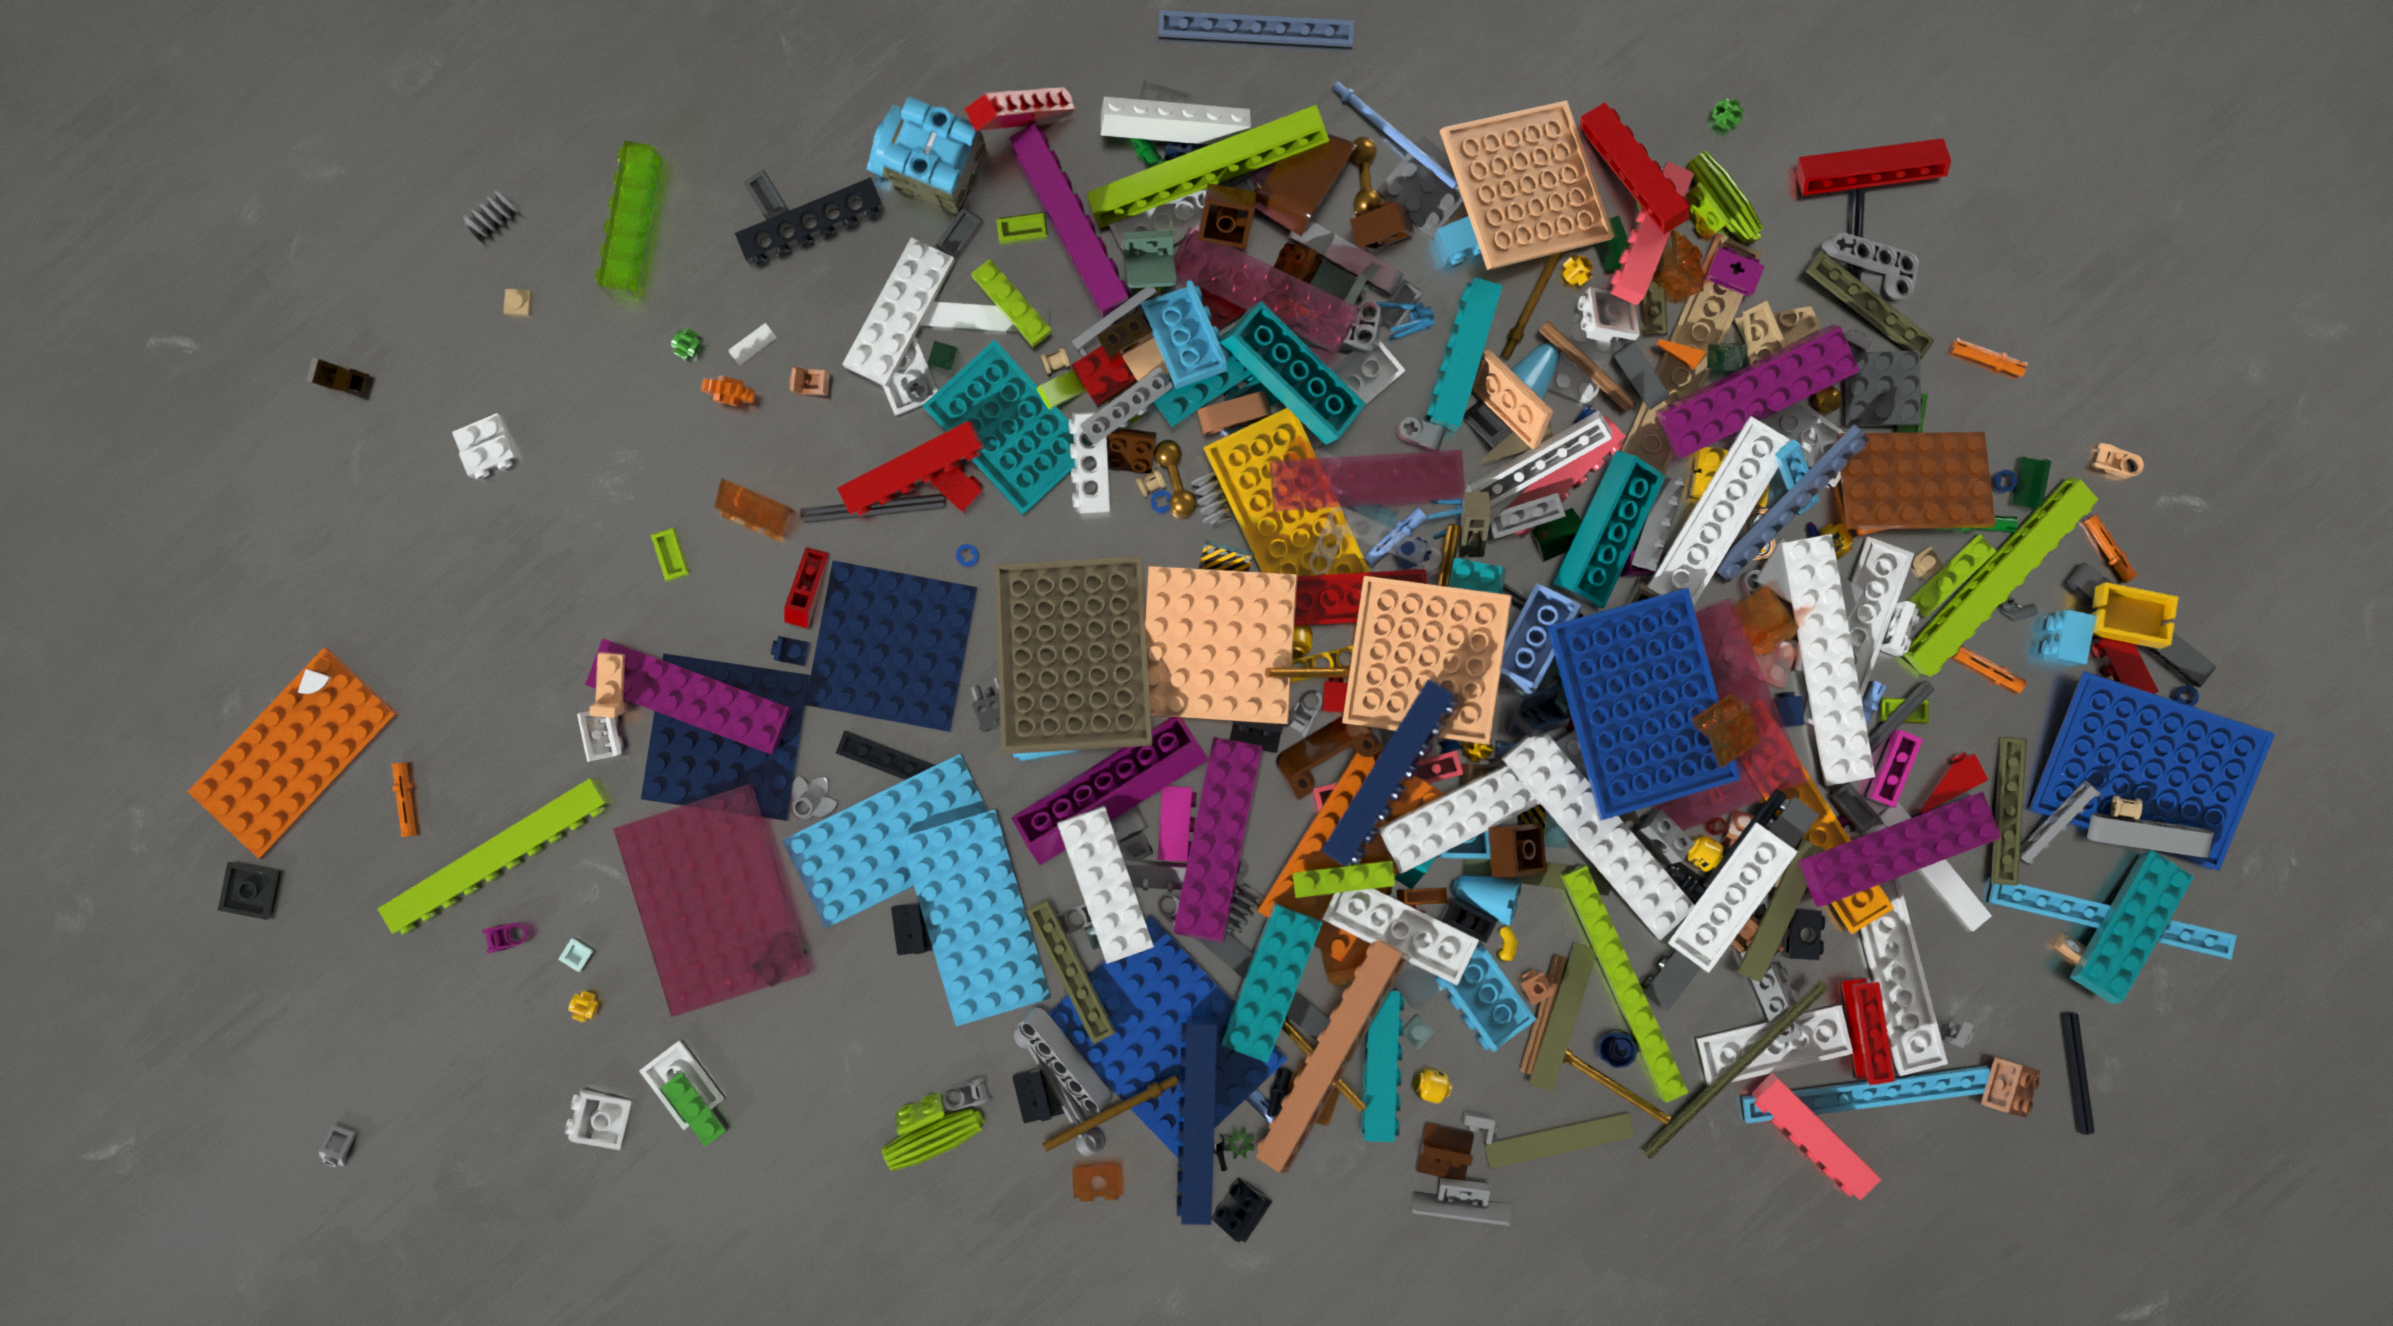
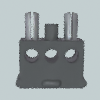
(991, 718)

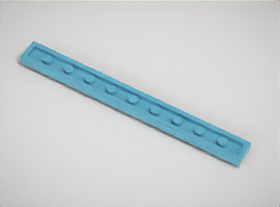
(2092, 914)
(1903, 1090)

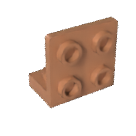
(2011, 1087)

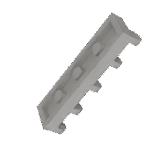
(1114, 318)
(1659, 524)
(2057, 821)
(1156, 874)

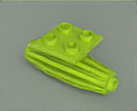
(1720, 202)
(929, 1132)

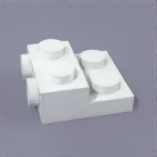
(1607, 316)
(484, 446)
(1899, 629)
(598, 1119)

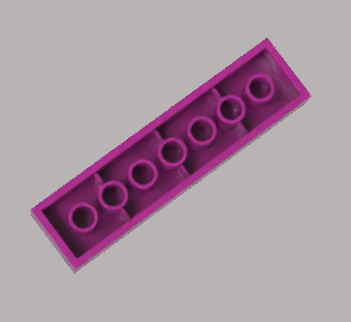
(1068, 219)
(1757, 390)
(698, 699)
(1114, 782)
(1218, 840)
(1899, 849)

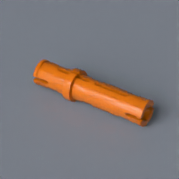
(1989, 357)
(2111, 549)
(2015, 683)
(406, 825)

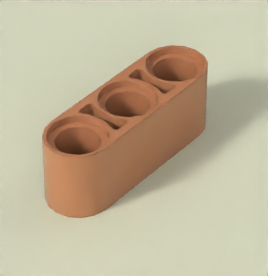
(1234, 412)

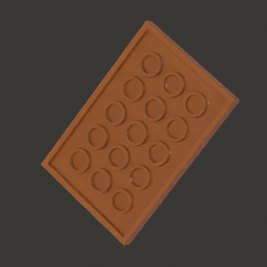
(1919, 482)

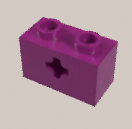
(1721, 271)

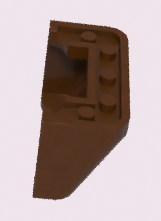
(1302, 182)
(1320, 746)

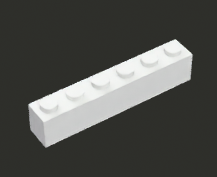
(1171, 121)
(1545, 459)

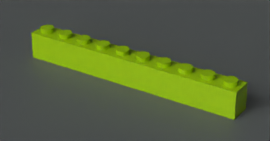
(1207, 165)
(2000, 576)
(493, 856)
(1624, 983)

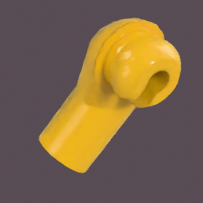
(1510, 946)

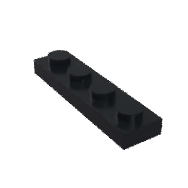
(880, 756)

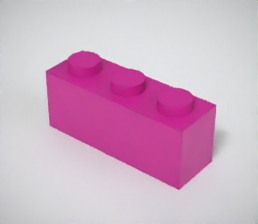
(1894, 768)
(1176, 823)

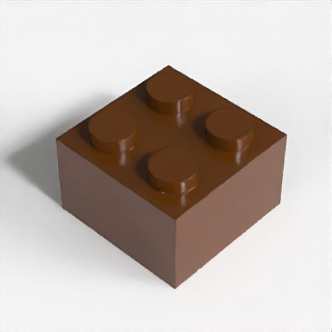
(1227, 216)
(1382, 225)
(1517, 850)

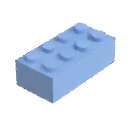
(1528, 646)

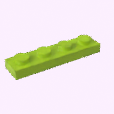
(1011, 303)
(1952, 575)
(1343, 879)

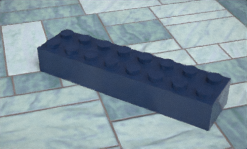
(1390, 773)
(1198, 1125)

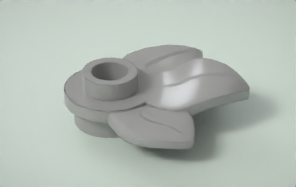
(814, 796)

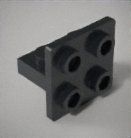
(1538, 713)
(1258, 733)
(910, 929)
(1035, 1097)
(1241, 1211)

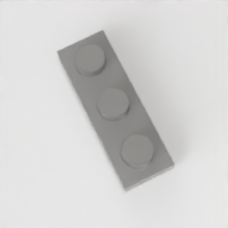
(1526, 515)

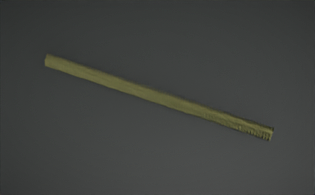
(1736, 1068)

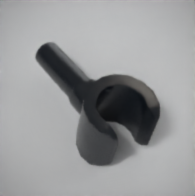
(1218, 1150)

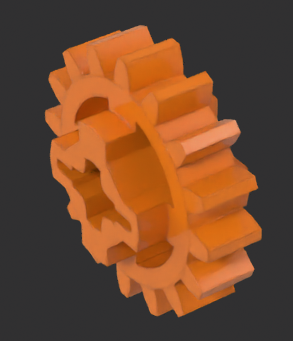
(728, 390)

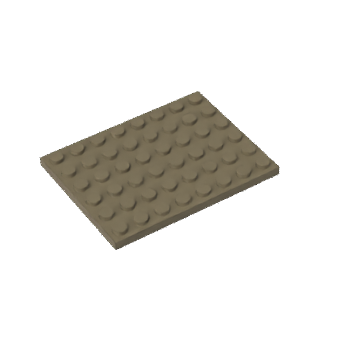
(1072, 655)

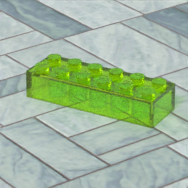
(629, 219)

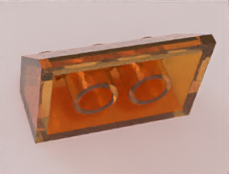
(754, 510)

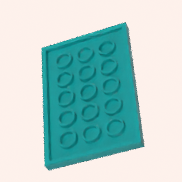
(1021, 437)

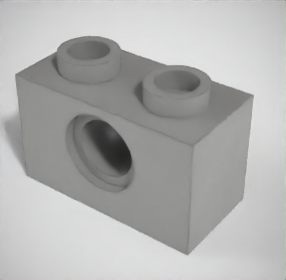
(1663, 837)

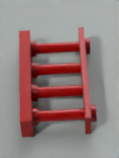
(1868, 1031)

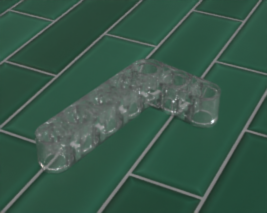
(1371, 538)

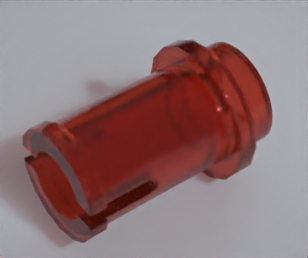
(1710, 826)

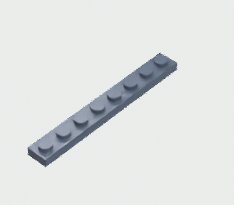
(1256, 28)
(1792, 502)

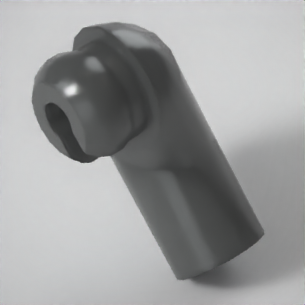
(2017, 612)

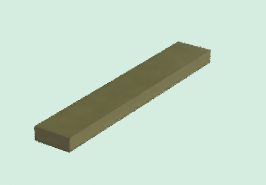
(1654, 303)
(1869, 304)
(2009, 810)
(1550, 879)
(1777, 916)
(1071, 971)
(1563, 1017)
(1559, 1140)

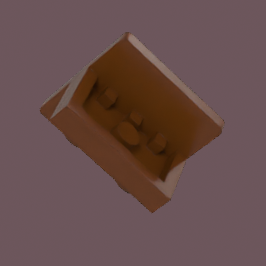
(1298, 262)
(1131, 450)
(1445, 1152)

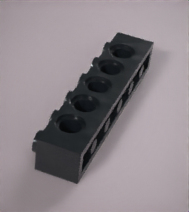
(750, 238)

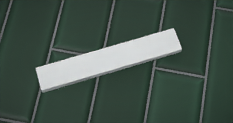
(972, 317)
(1945, 880)

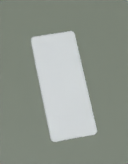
(752, 344)

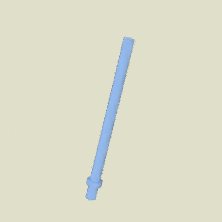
(1348, 96)

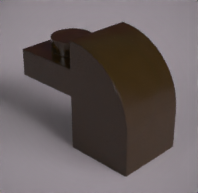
(337, 377)

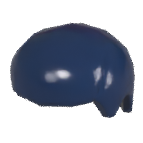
(1618, 1049)

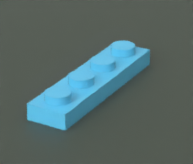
(1793, 467)

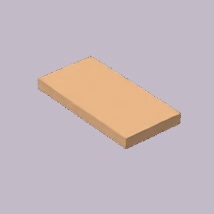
(1511, 399)

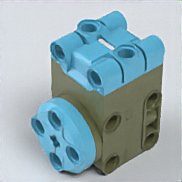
(927, 153)

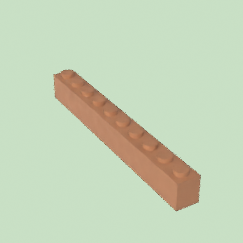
(1331, 1056)

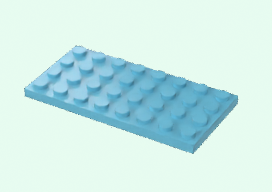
(858, 852)
(975, 917)

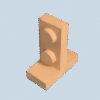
(609, 686)

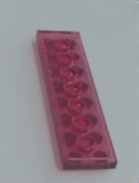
(1248, 281)
(1367, 480)

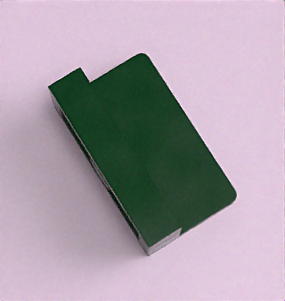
(1611, 250)
(2031, 483)
(1557, 535)

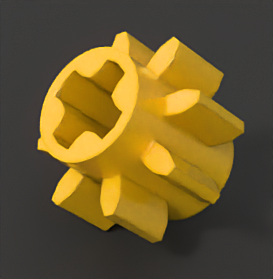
(1577, 269)
(1476, 751)
(583, 1006)

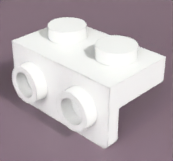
(599, 736)

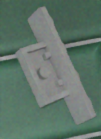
(1125, 406)
(1777, 998)
(1462, 1201)

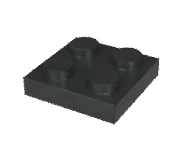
(248, 890)

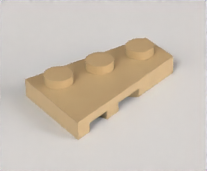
(1793, 323)
(1761, 332)

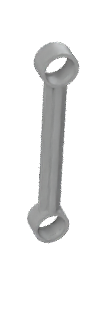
(1066, 1102)

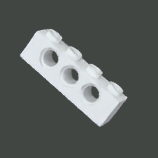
(1099, 499)

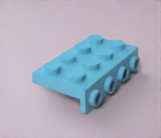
(1185, 335)
(1488, 1000)

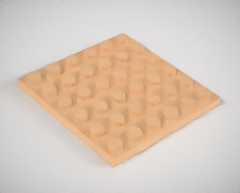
(1526, 184)
(1423, 634)
(1214, 639)

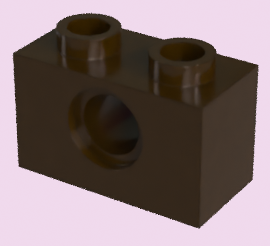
(1124, 336)

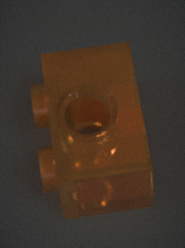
(1110, 1172)

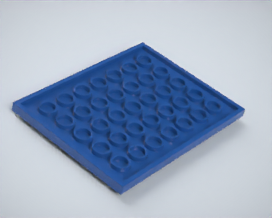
(1631, 693)
(2148, 747)
(1146, 1004)

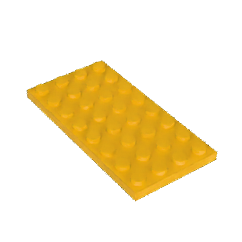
(1280, 538)

